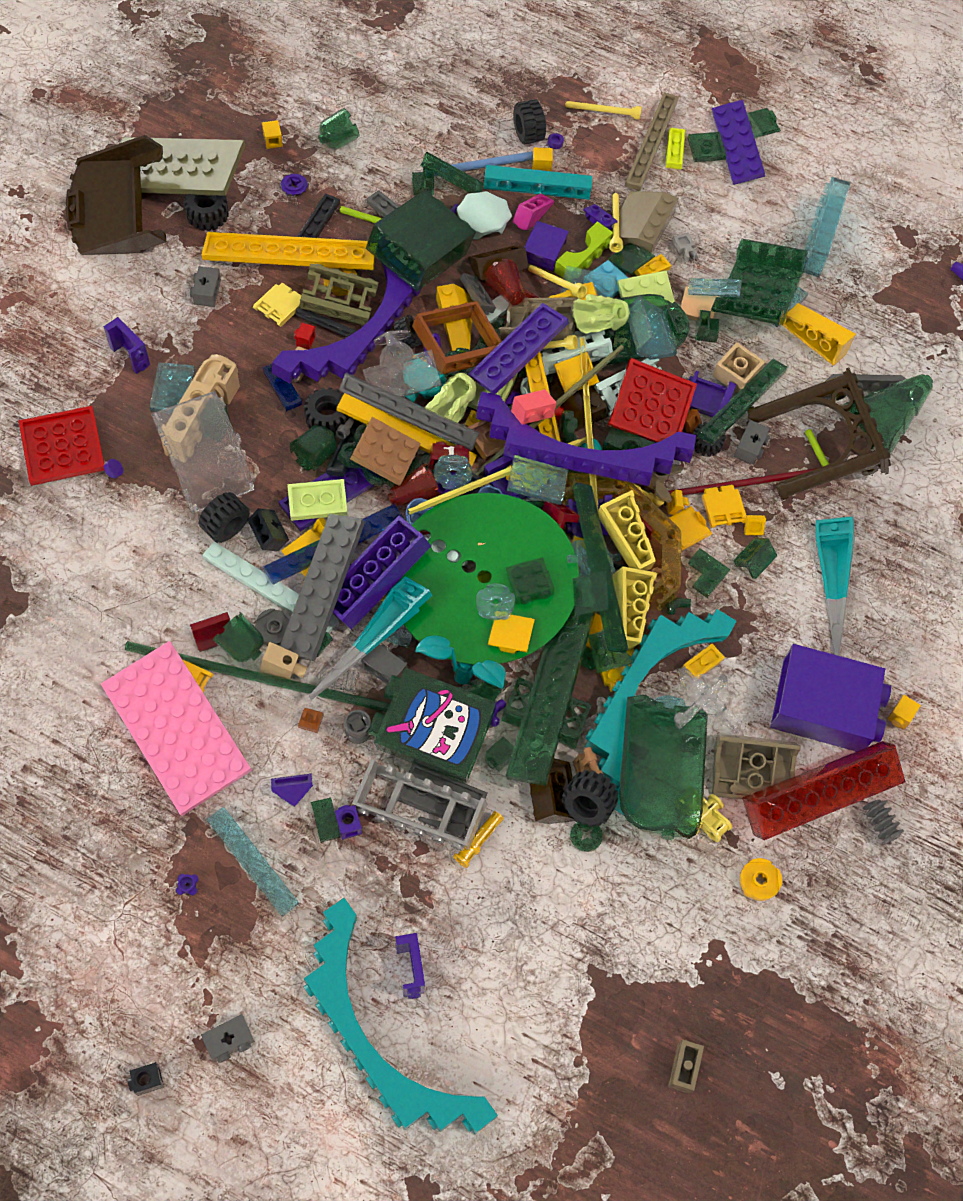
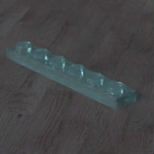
(253, 861)

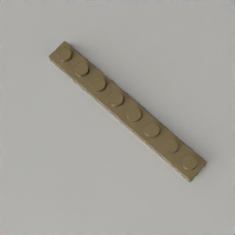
(651, 141)

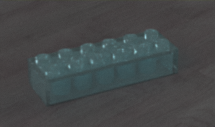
(825, 225)

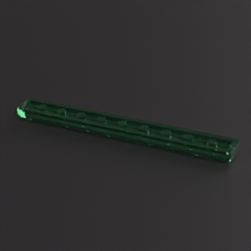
(599, 562)

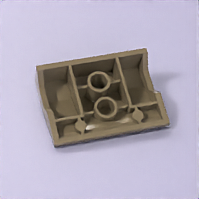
(645, 218)
(518, 313)
(750, 764)

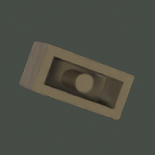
(686, 1066)

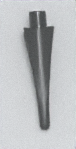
(454, 829)

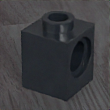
(155, 1082)

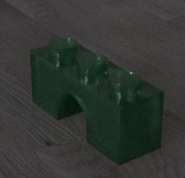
(624, 440)

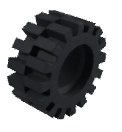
(406, 324)
(706, 447)

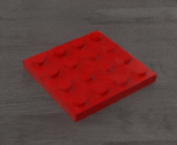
(651, 402)
(61, 445)

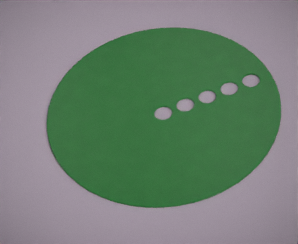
(512, 535)

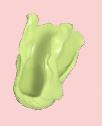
(599, 313)
(454, 397)

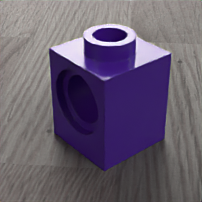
(348, 830)

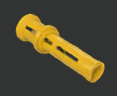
(484, 832)

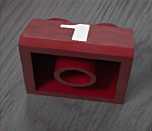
(442, 449)

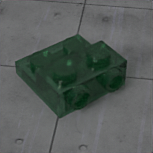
(530, 581)

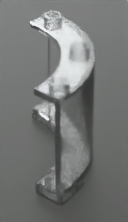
(203, 450)

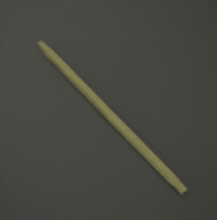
(563, 398)

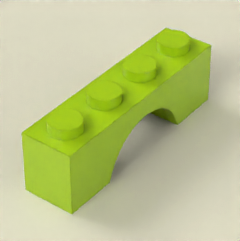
(596, 239)

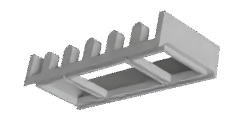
(427, 786)

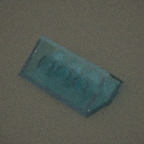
(650, 330)

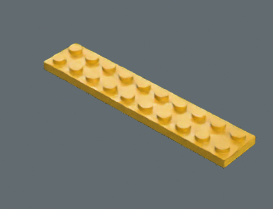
(287, 250)

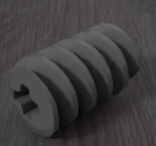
(883, 820)

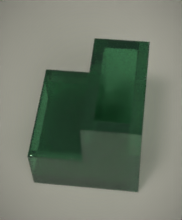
(422, 181)
(706, 327)

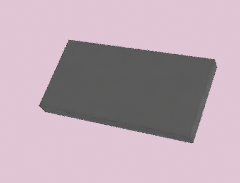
(437, 805)

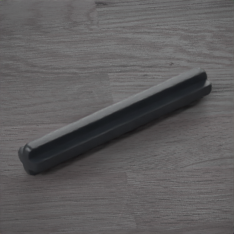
(324, 322)

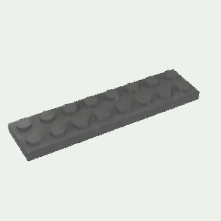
(322, 586)

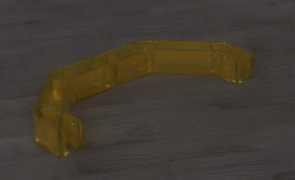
(655, 518)

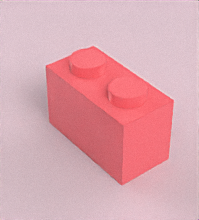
(533, 406)

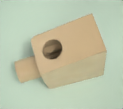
(281, 662)

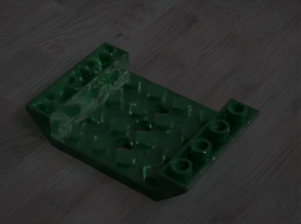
(764, 269)

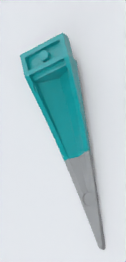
(835, 550)
(397, 608)

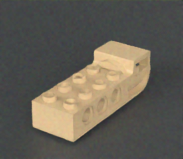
(213, 378)

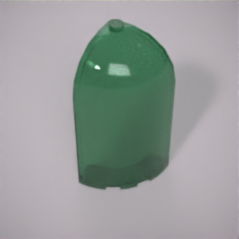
(662, 769)

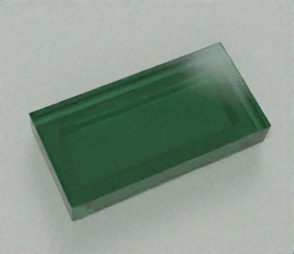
(325, 819)

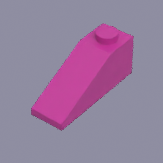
(531, 211)

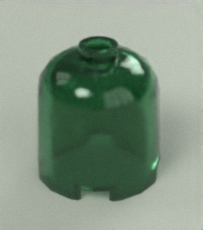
(338, 130)
(313, 447)
(240, 639)

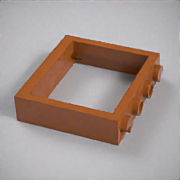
(449, 314)

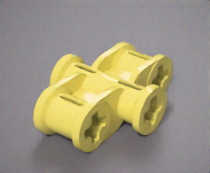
(713, 819)

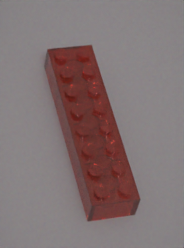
(823, 790)

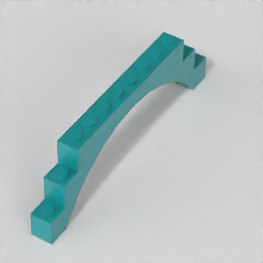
(661, 641)
(404, 1096)

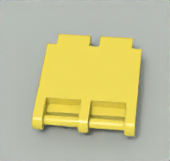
(279, 303)

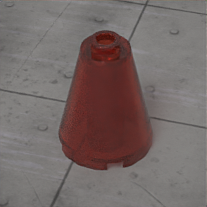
(506, 281)
(415, 485)

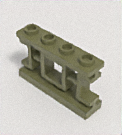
(337, 307)

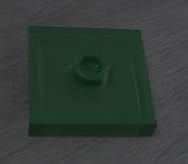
(706, 147)

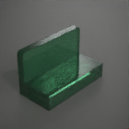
(756, 556)

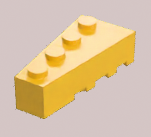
(819, 333)

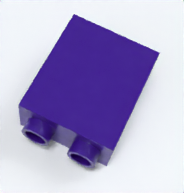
(830, 699)

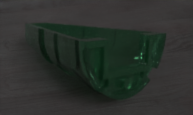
(896, 407)

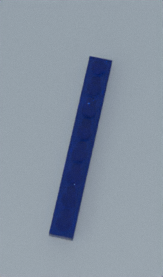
(302, 558)

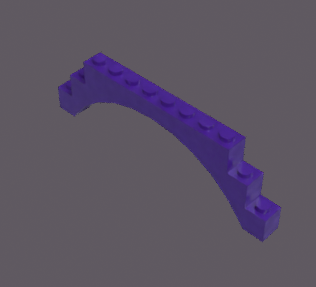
(350, 352)
(626, 465)

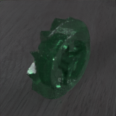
(586, 844)

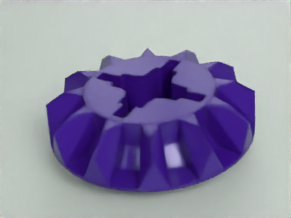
(298, 180)

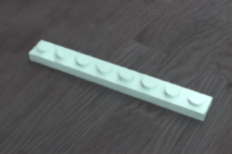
(255, 579)

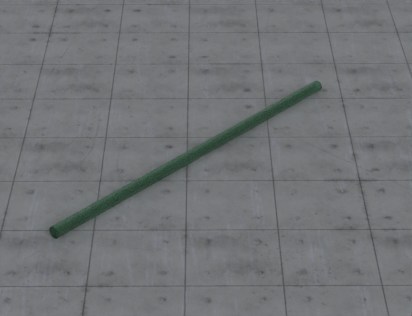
(268, 679)

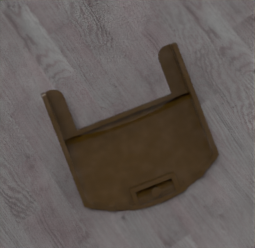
(107, 201)

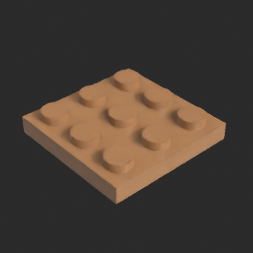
(385, 451)

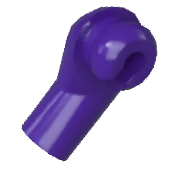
(500, 705)

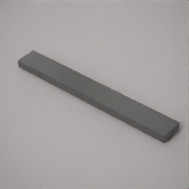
(408, 411)

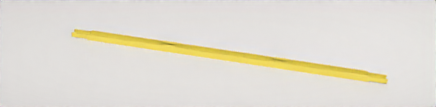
(588, 424)
(473, 485)

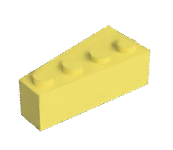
(627, 531)
(633, 595)

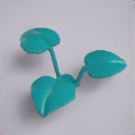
(438, 648)

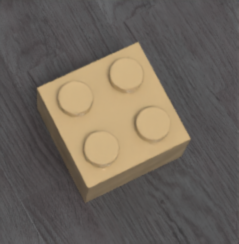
(738, 367)

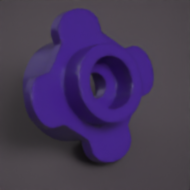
(182, 880)

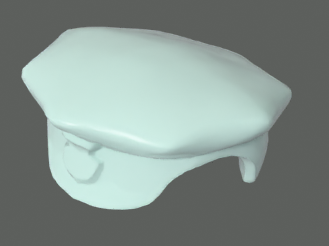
(484, 213)

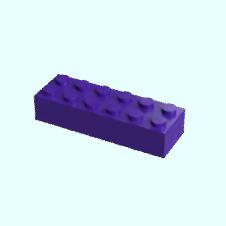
(379, 570)

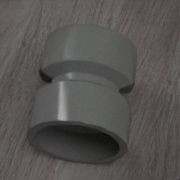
(357, 726)

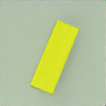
(675, 148)

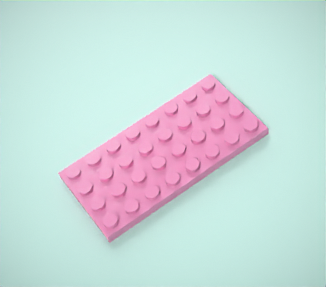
(176, 728)

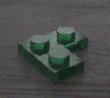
(712, 572)

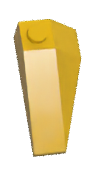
(457, 331)

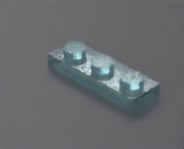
(715, 287)

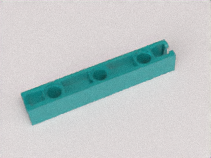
(538, 182)

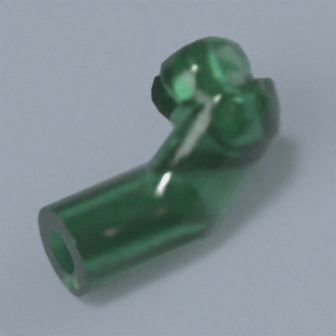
(675, 603)

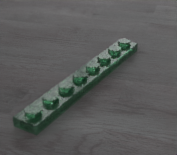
(742, 401)

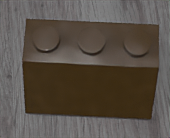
(481, 262)
(576, 404)
(548, 799)

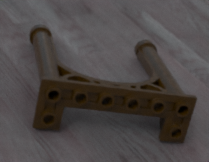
(837, 388)

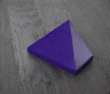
(292, 787)

